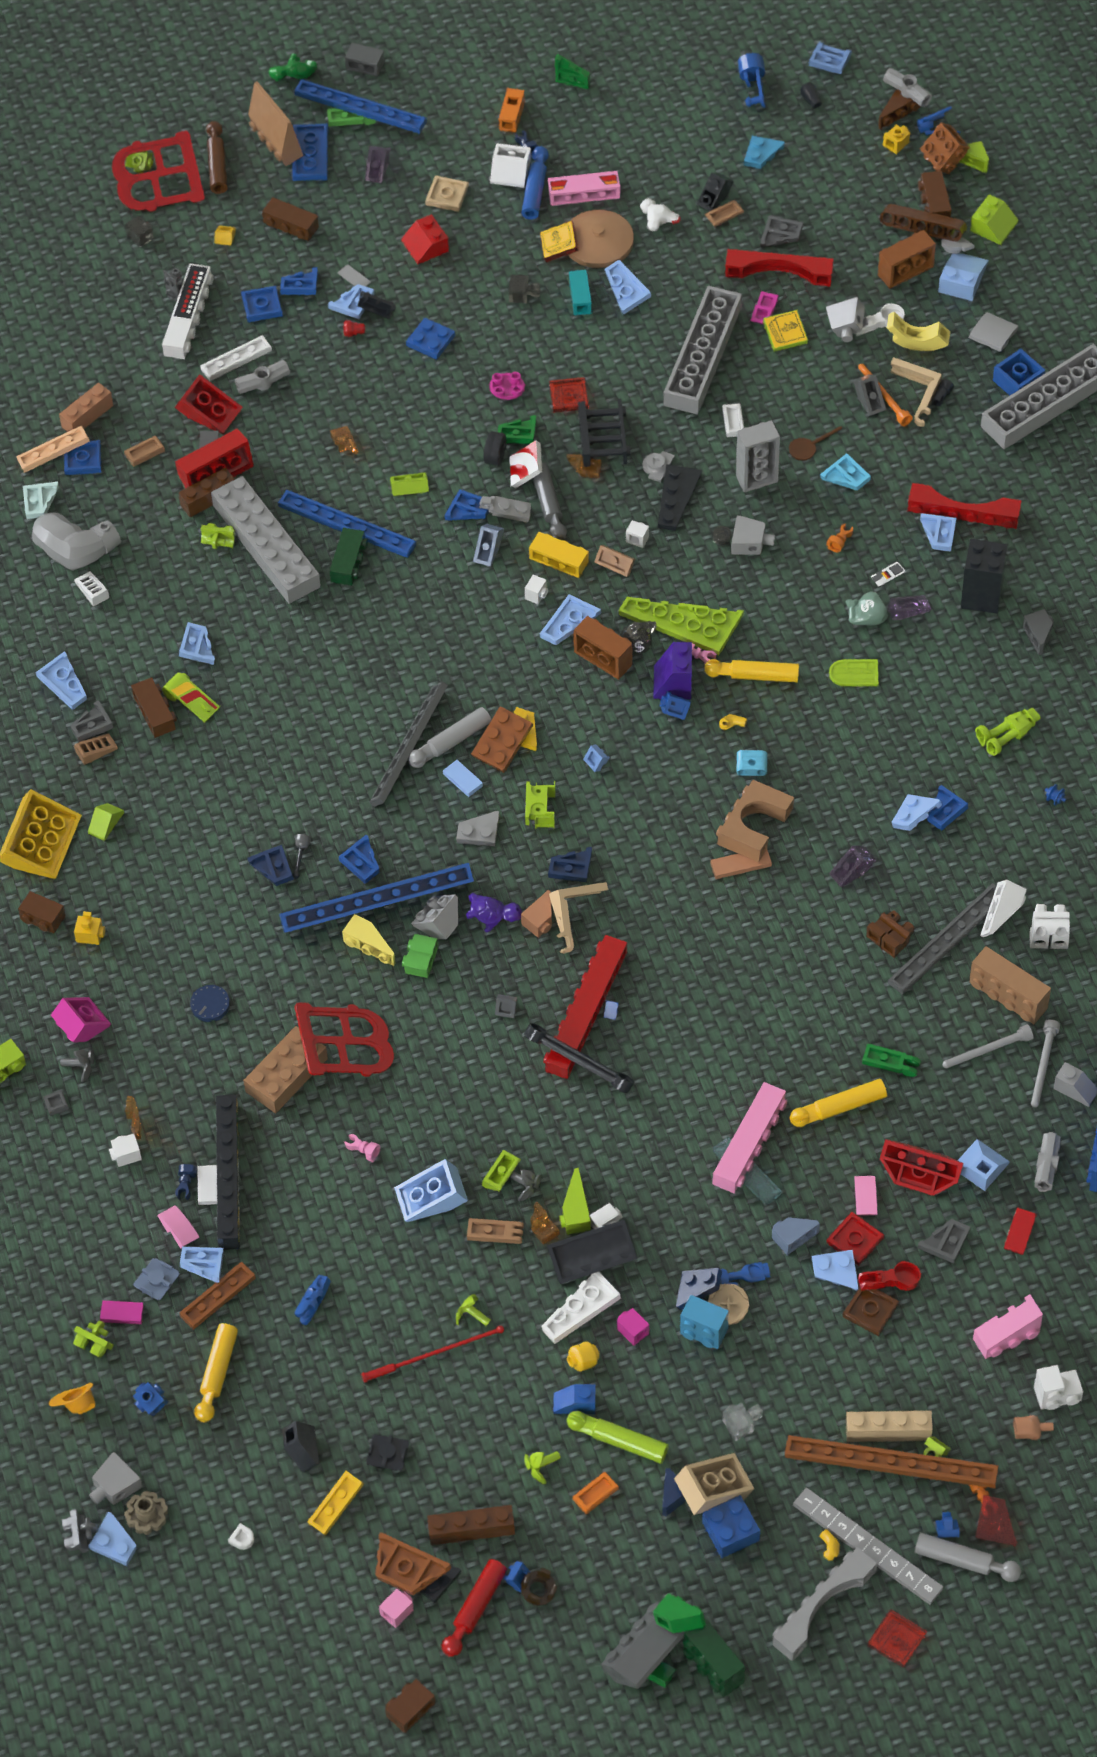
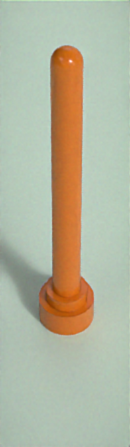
(903, 416)

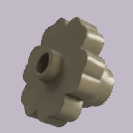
(146, 1512)

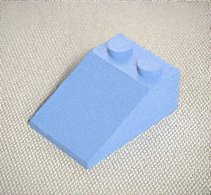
(962, 276)
(431, 1192)

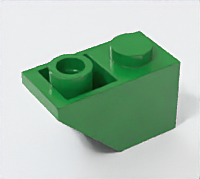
(678, 1615)

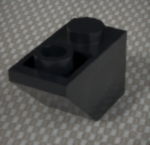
(715, 191)
(301, 1445)

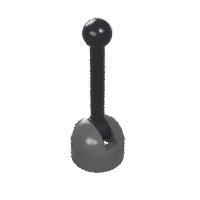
(302, 843)

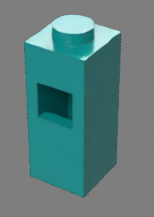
(580, 292)

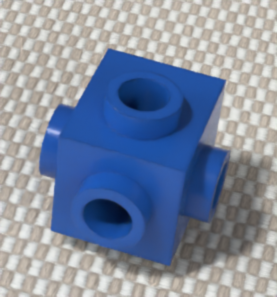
(156, 1401)

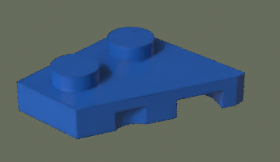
(300, 283)
(466, 507)
(951, 808)

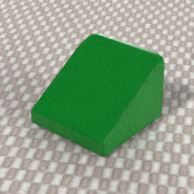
(662, 1674)

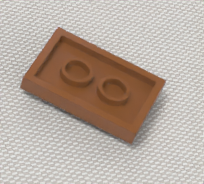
(502, 739)

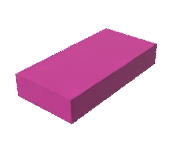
(122, 1312)

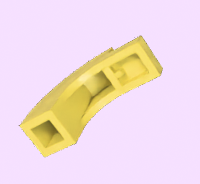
(918, 338)

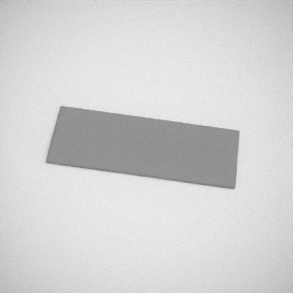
(353, 276)

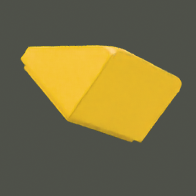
(224, 235)

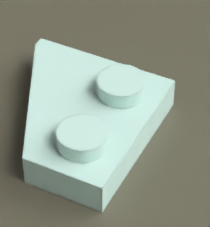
(39, 498)

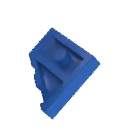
(361, 860)

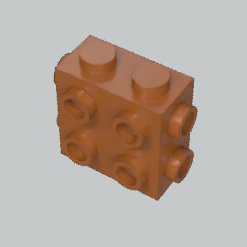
(944, 148)

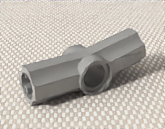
(908, 86)
(262, 377)
(1047, 1162)

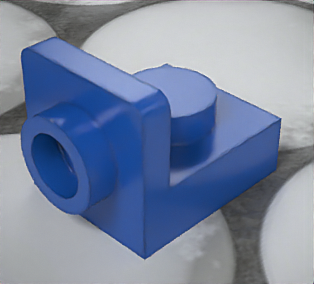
(674, 705)

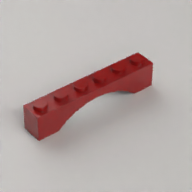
(813, 269)
(1001, 512)

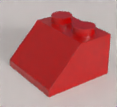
(425, 239)

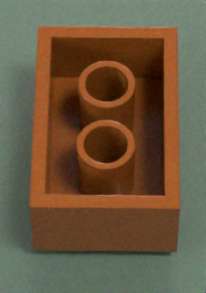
(906, 259)
(603, 647)

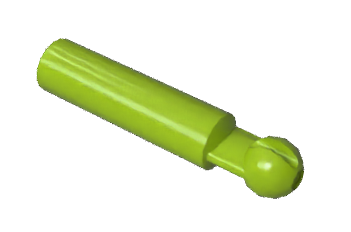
(618, 1436)

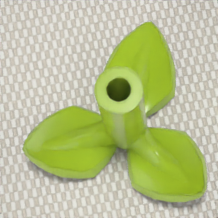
(467, 1307)
(537, 1461)

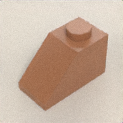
(538, 916)

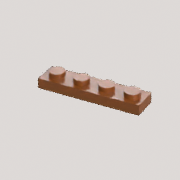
(217, 1295)

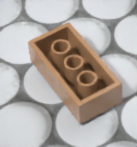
(1009, 985)
(281, 1072)

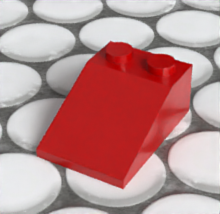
(208, 405)

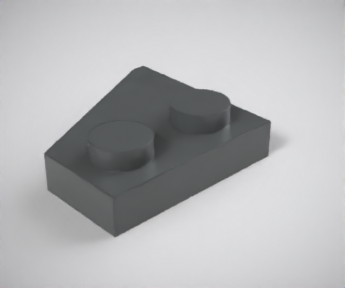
(946, 1241)

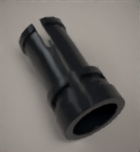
(944, 389)

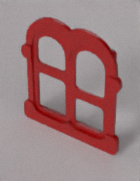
(127, 180)
(377, 1040)

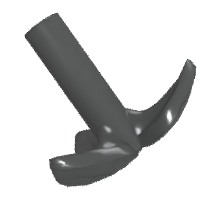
(82, 1059)
(527, 1179)

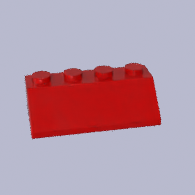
(227, 452)

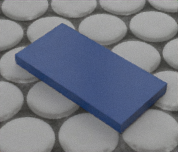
(314, 146)

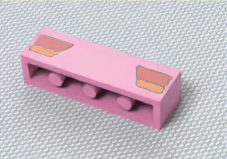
(584, 188)

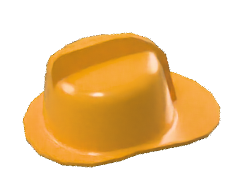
(75, 1400)

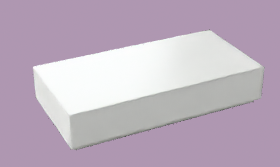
(732, 419)
(207, 1185)

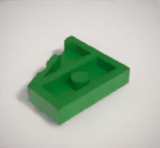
(519, 431)

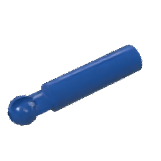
(535, 184)

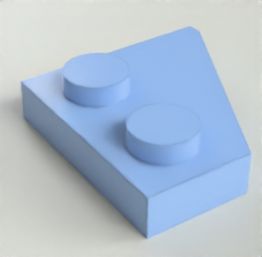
(939, 530)
(196, 644)
(913, 811)
(836, 1268)
(113, 1541)

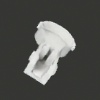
(881, 318)

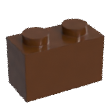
(41, 912)
(409, 1705)

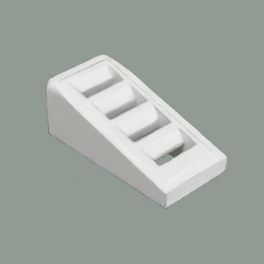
(97, 597)

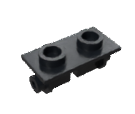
(376, 305)

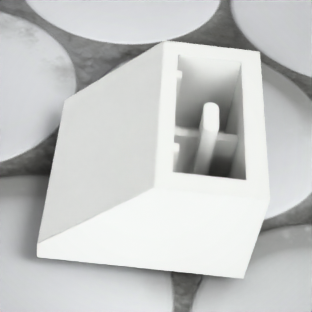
(510, 165)

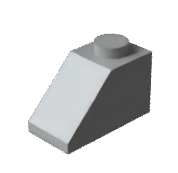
(1075, 1084)

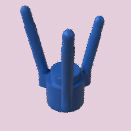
(926, 123)

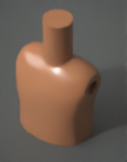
(1030, 1427)

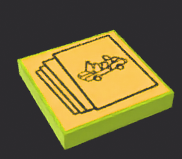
(785, 330)

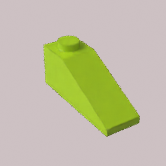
(575, 1210)

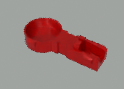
(904, 1276)

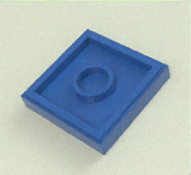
(261, 303)
(83, 459)

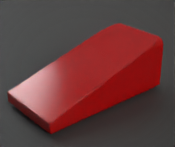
(1020, 1231)

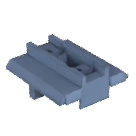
(156, 1279)

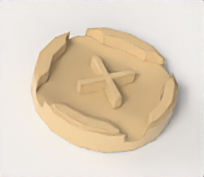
(733, 1299)

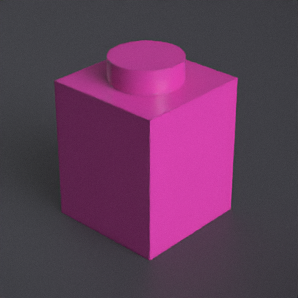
(632, 1326)

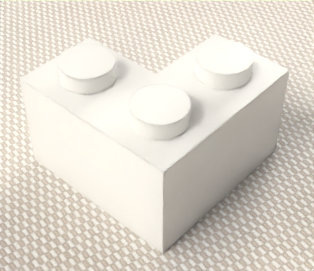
(1057, 1388)

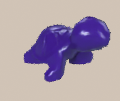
(491, 911)

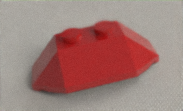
(919, 1167)

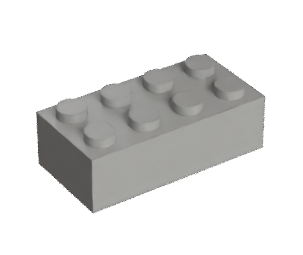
(757, 456)

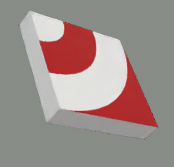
(525, 464)

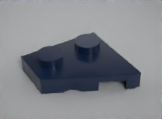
(273, 865)
(571, 866)

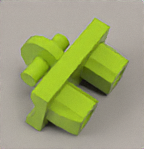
(217, 536)
(83, 1337)

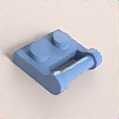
(829, 58)

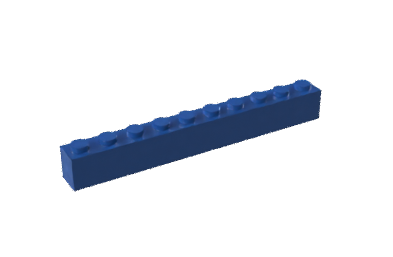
(376, 897)

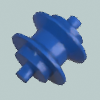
(1055, 794)

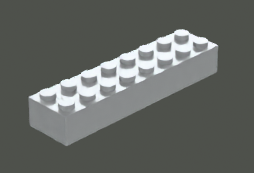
(702, 350)
(1042, 399)
(265, 539)

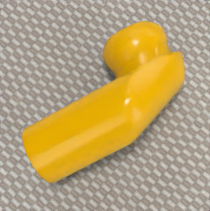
(732, 720)
(832, 1545)

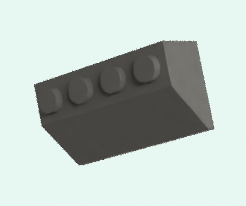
(640, 1651)

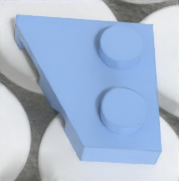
(349, 300)
(203, 1261)

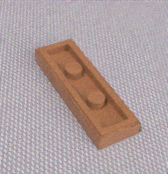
(738, 864)

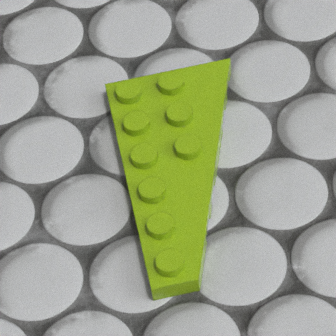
(687, 622)

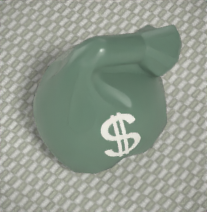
(867, 610)

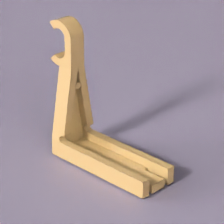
(920, 375)
(561, 908)

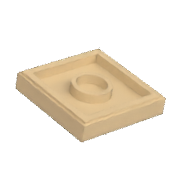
(447, 193)

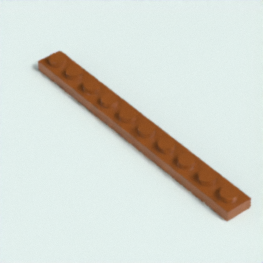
(891, 1461)

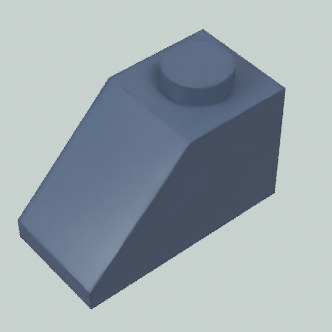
(488, 544)
(794, 1233)

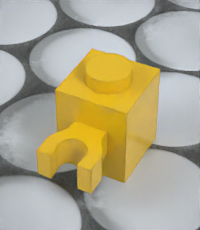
(89, 929)

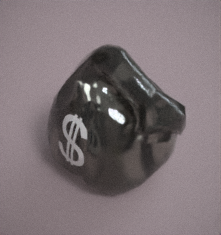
(639, 635)

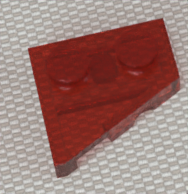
(995, 1522)

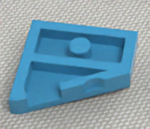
(761, 151)

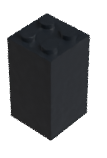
(983, 576)

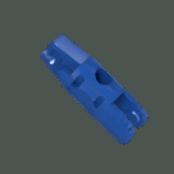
(312, 1299)

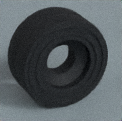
(494, 448)

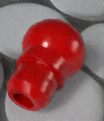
(353, 328)

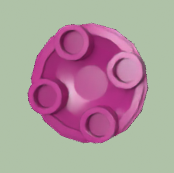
(507, 385)

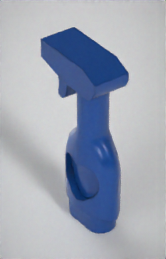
(750, 1273)

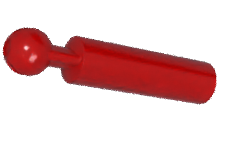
(474, 1606)

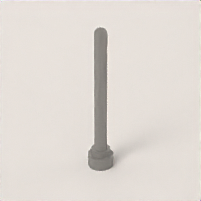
(1050, 1029)
(1023, 1034)

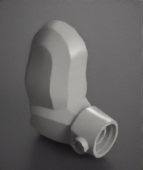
(70, 544)

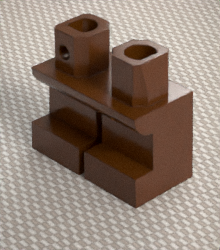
(889, 934)

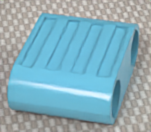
(751, 763)

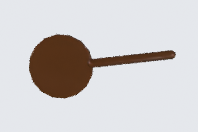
(804, 448)

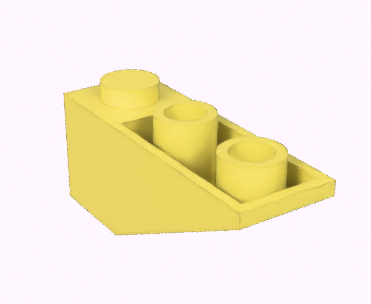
(364, 936)

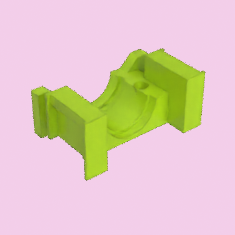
(537, 805)

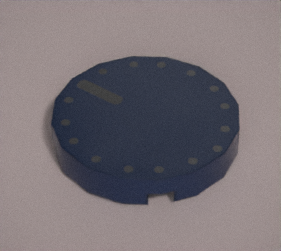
(210, 1003)

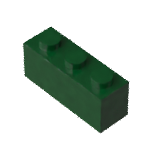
(348, 556)

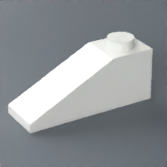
(1005, 902)

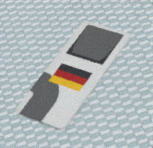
(888, 574)

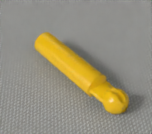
(753, 670)
(839, 1103)
(216, 1370)

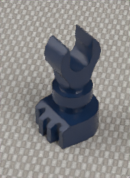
(524, 142)
(186, 1172)

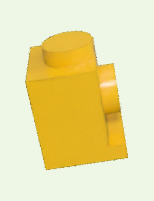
(899, 136)

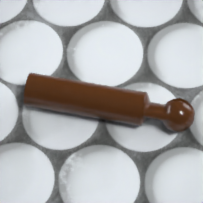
(216, 158)

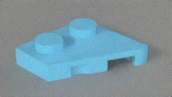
(846, 473)

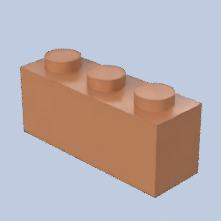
(86, 408)

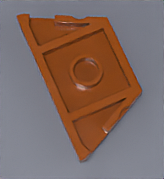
(407, 1566)

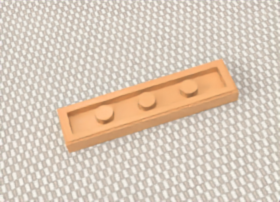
(53, 449)

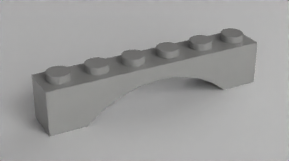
(852, 1573)

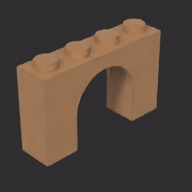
(754, 799)

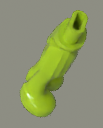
(1017, 724)

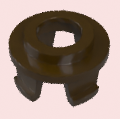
(544, 1577)

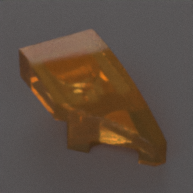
(344, 439)
(576, 461)
(132, 1113)
(542, 1226)

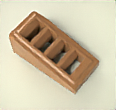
(91, 755)

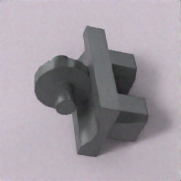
(81, 1529)

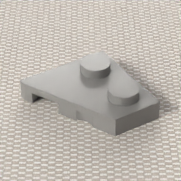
(479, 830)

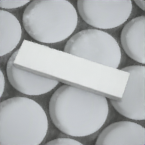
(236, 358)

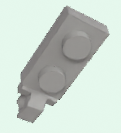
(506, 508)

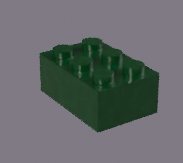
(714, 1659)

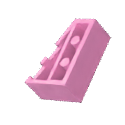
(1010, 1329)

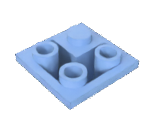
(982, 1164)

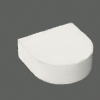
(242, 1537)

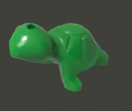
(294, 69)

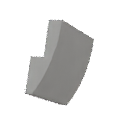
(993, 331)

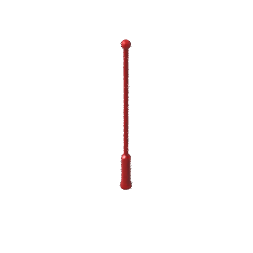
(392, 1367)

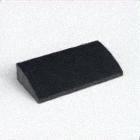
(592, 1251)

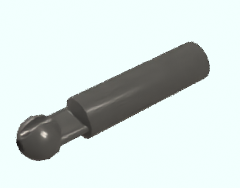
(549, 502)

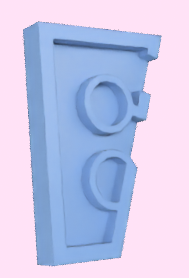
(626, 287)
(567, 618)
(62, 680)

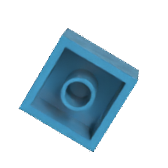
(704, 1322)

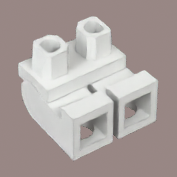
(1052, 925)

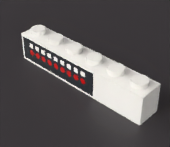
(187, 311)

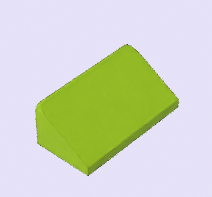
(409, 484)
(500, 1171)

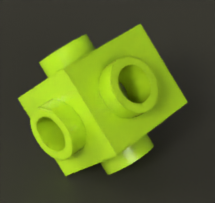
(140, 161)

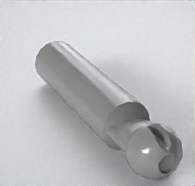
(450, 737)
(965, 1557)

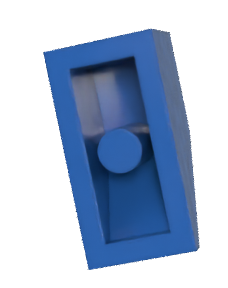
(575, 1398)

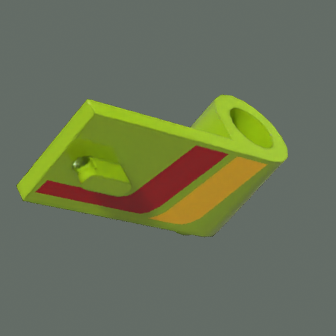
(190, 695)

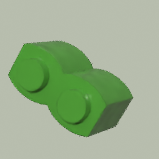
(420, 955)

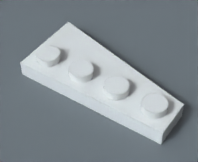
(587, 1302)

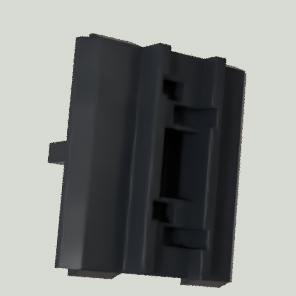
(387, 1452)

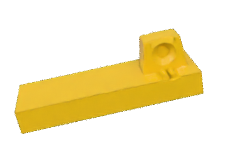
(335, 1503)

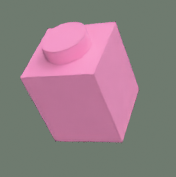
(396, 1607)

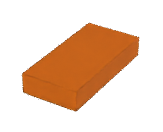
(595, 1492)

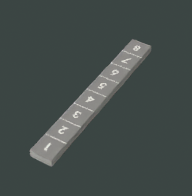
(856, 1536)

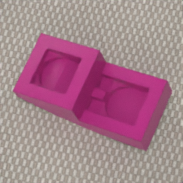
(764, 307)

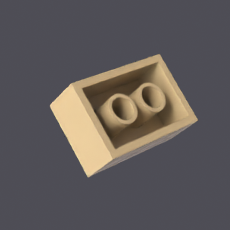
(713, 1482)

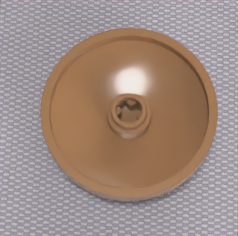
(601, 238)

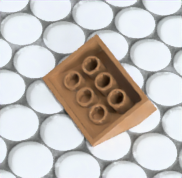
(273, 126)

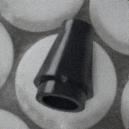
(810, 94)

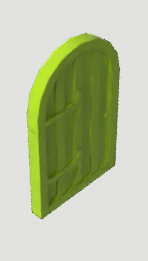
(854, 672)

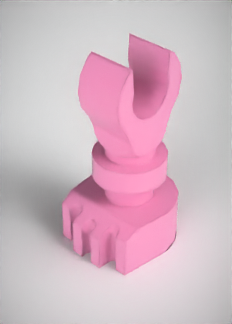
(697, 653)
(370, 1149)

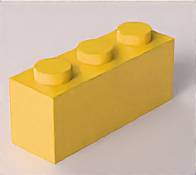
(558, 554)

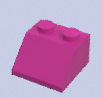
(79, 1018)

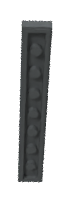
(408, 744)
(943, 942)

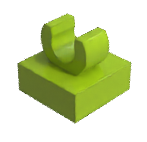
(938, 1447)

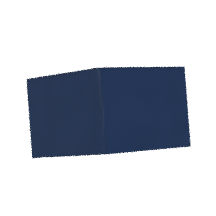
(672, 1494)

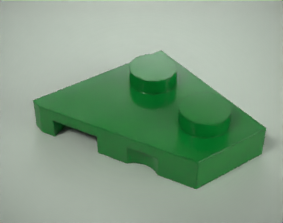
(570, 73)

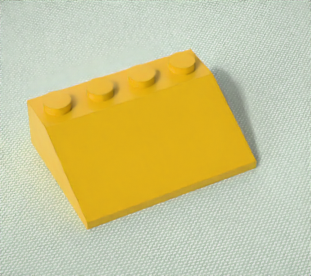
(39, 836)

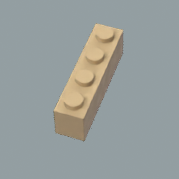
(888, 1426)

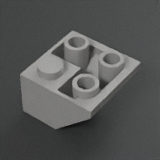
(438, 917)

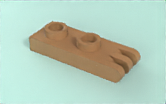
(495, 1231)

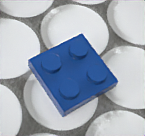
(430, 338)

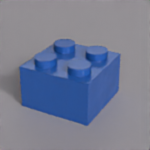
(1016, 372)
(731, 1526)

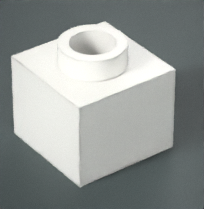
(637, 534)
(536, 589)

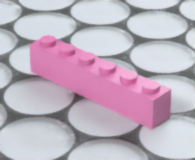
(749, 1137)

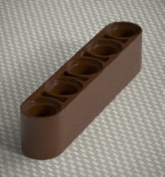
(915, 225)

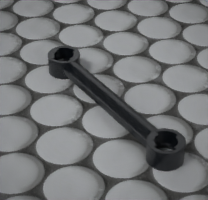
(540, 1036)

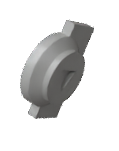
(956, 246)
(656, 464)

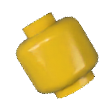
(583, 1356)

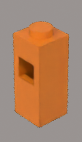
(511, 110)

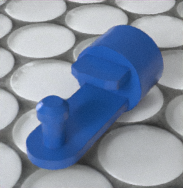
(752, 69)

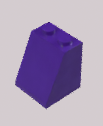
(674, 671)

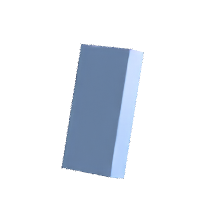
(462, 778)

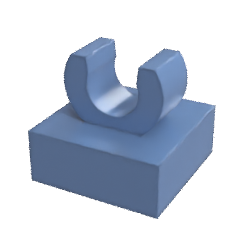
(596, 758)

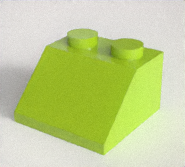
(993, 220)

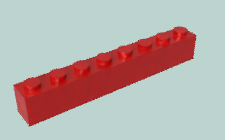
(587, 1002)

